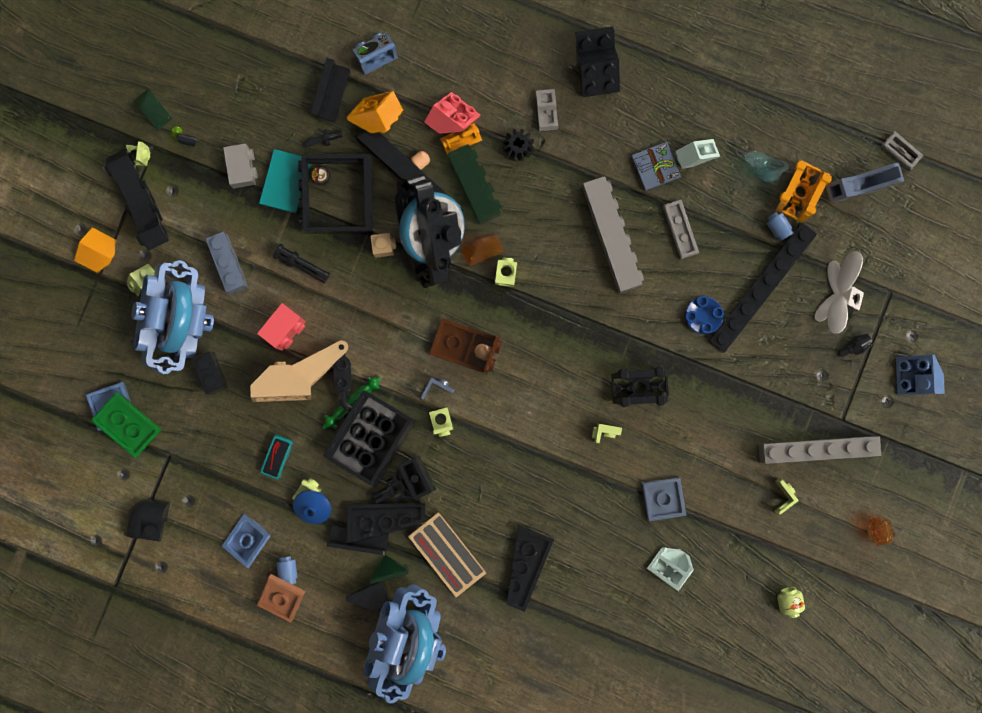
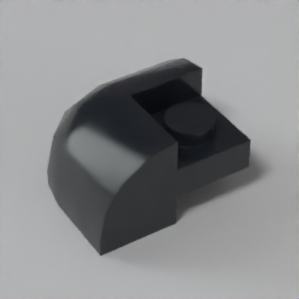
(147, 519)

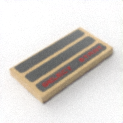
(447, 554)

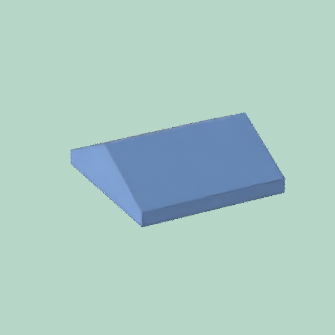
(246, 540)

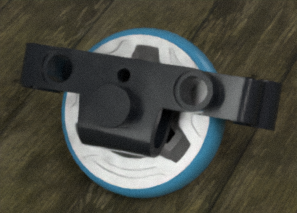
(428, 228)

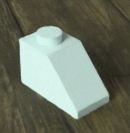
(697, 153)

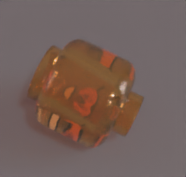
(880, 531)

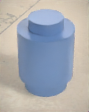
(779, 226)
(287, 569)

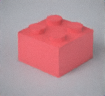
(282, 327)

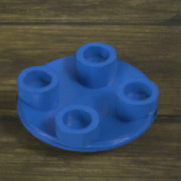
(704, 315)

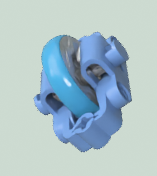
(170, 317)
(404, 644)

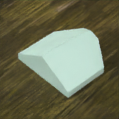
(672, 567)

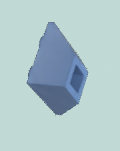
(919, 375)

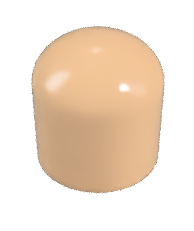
(421, 159)
(482, 351)

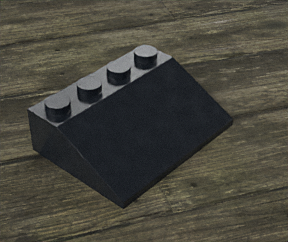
(369, 438)

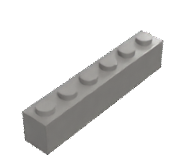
(612, 235)
(819, 449)

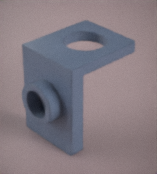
(441, 383)

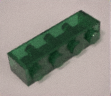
(474, 184)

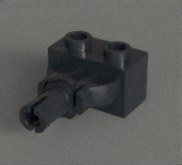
(410, 480)

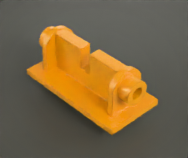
(458, 139)

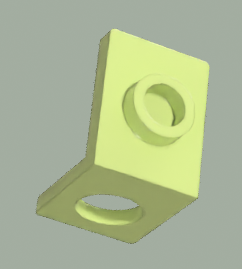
(142, 155)
(444, 429)
(789, 492)

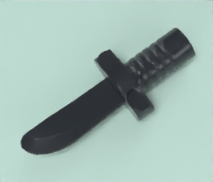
(326, 137)

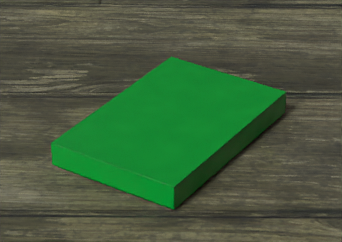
(126, 424)

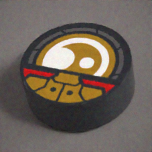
(321, 175)

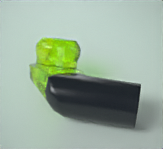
(181, 138)

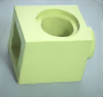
(506, 280)

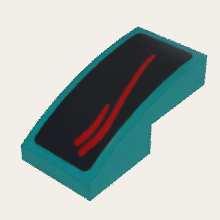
(276, 457)

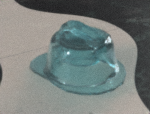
(766, 167)

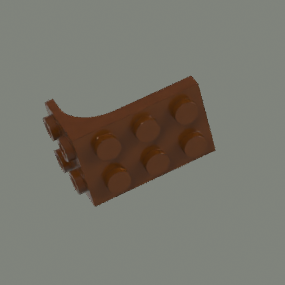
(458, 345)

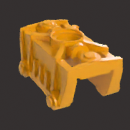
(812, 192)

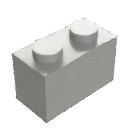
(240, 166)

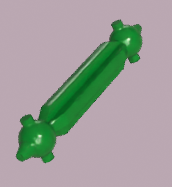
(340, 412)

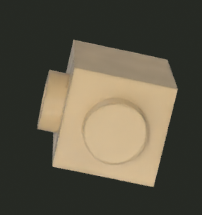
(383, 245)

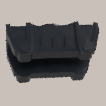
(644, 377)

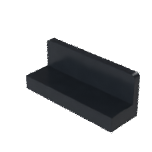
(330, 91)
(375, 545)

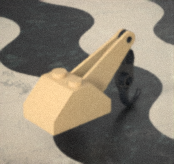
(294, 382)

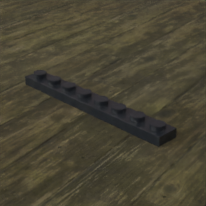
(762, 287)

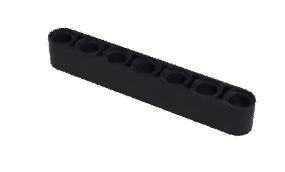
(392, 157)

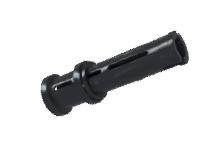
(293, 259)

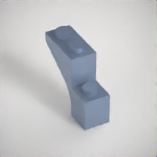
(864, 183)

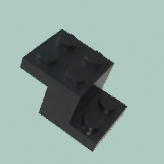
(597, 61)

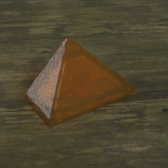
(482, 249)

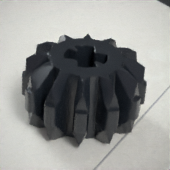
(514, 150)

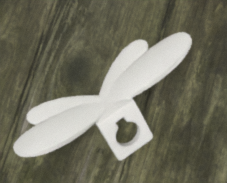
(841, 283)

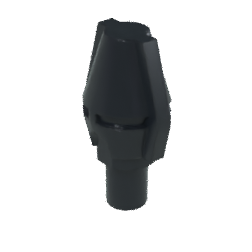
(857, 345)

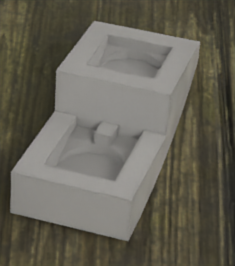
(547, 110)

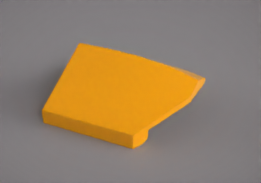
(95, 250)

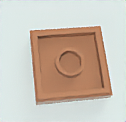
(281, 598)

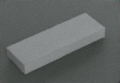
(680, 229)

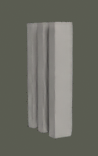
(909, 166)

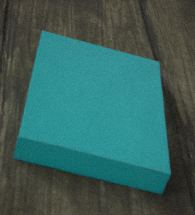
(281, 183)

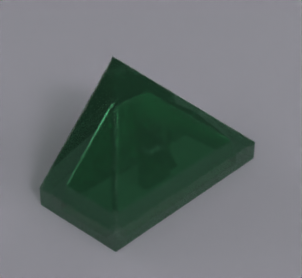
(153, 109)
(388, 569)

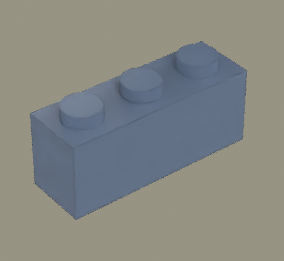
(227, 263)

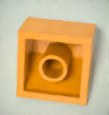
(376, 112)

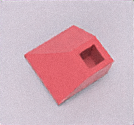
(451, 115)

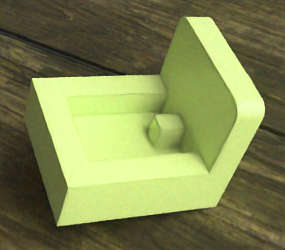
(136, 278)

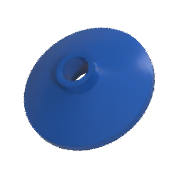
(313, 501)

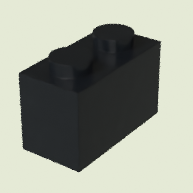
(210, 373)

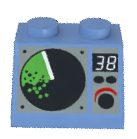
(375, 52)

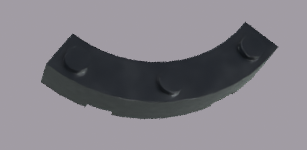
(139, 200)

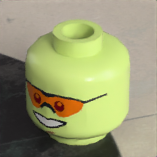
(791, 602)

